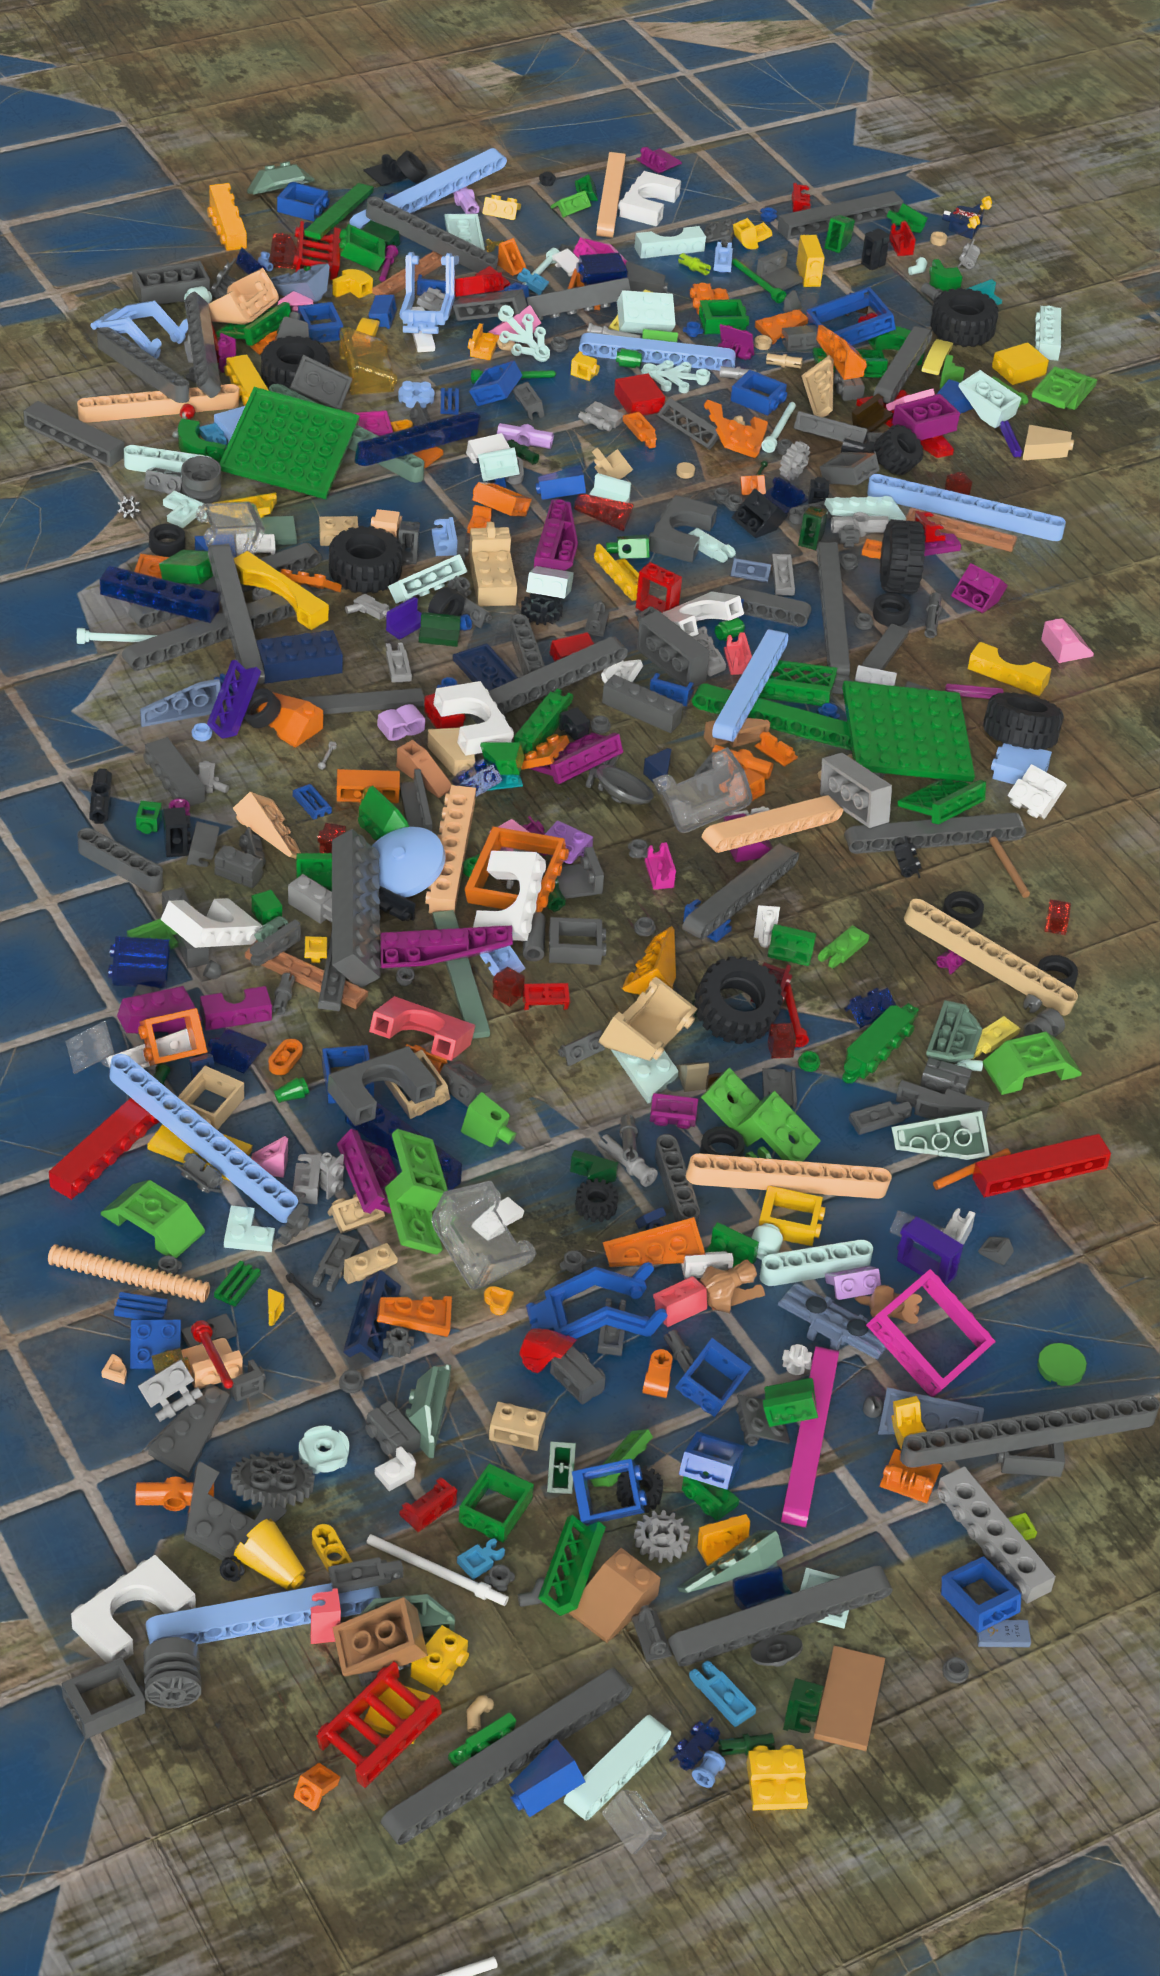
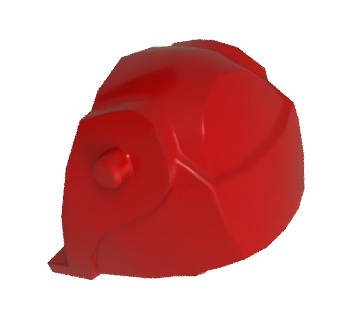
(542, 1346)

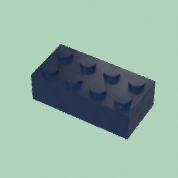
(300, 656)

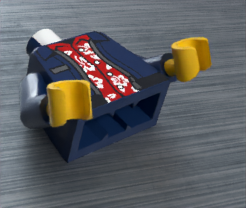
(967, 220)

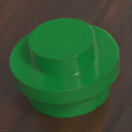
(809, 1061)

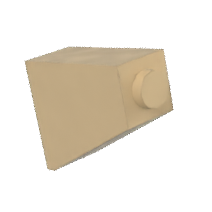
(1047, 443)
(445, 747)

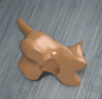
(883, 1296)

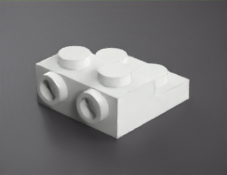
(1036, 792)

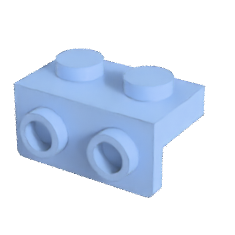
(501, 959)

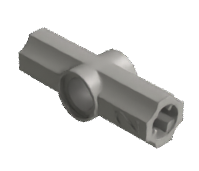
(862, 522)

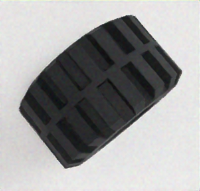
(898, 449)

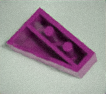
(154, 1005)

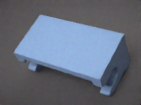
(445, 538)

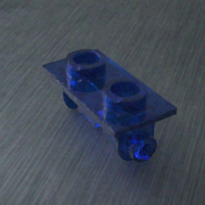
(248, 262)
(687, 1750)

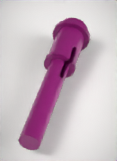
(390, 253)

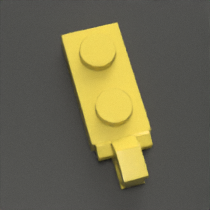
(995, 1035)

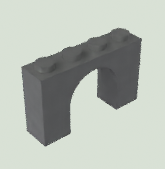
(681, 512)
(399, 1067)

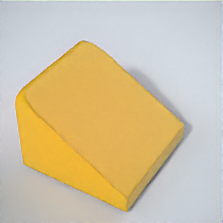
(275, 1306)

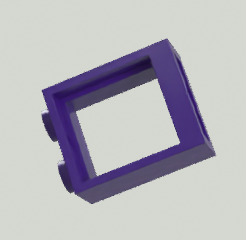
(933, 1240)

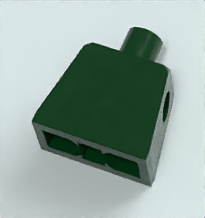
(813, 522)

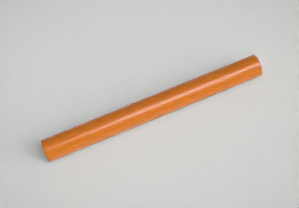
(964, 1172)

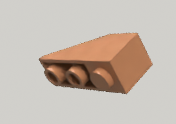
(413, 756)

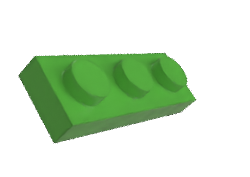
(630, 1447)

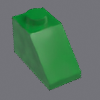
(506, 756)

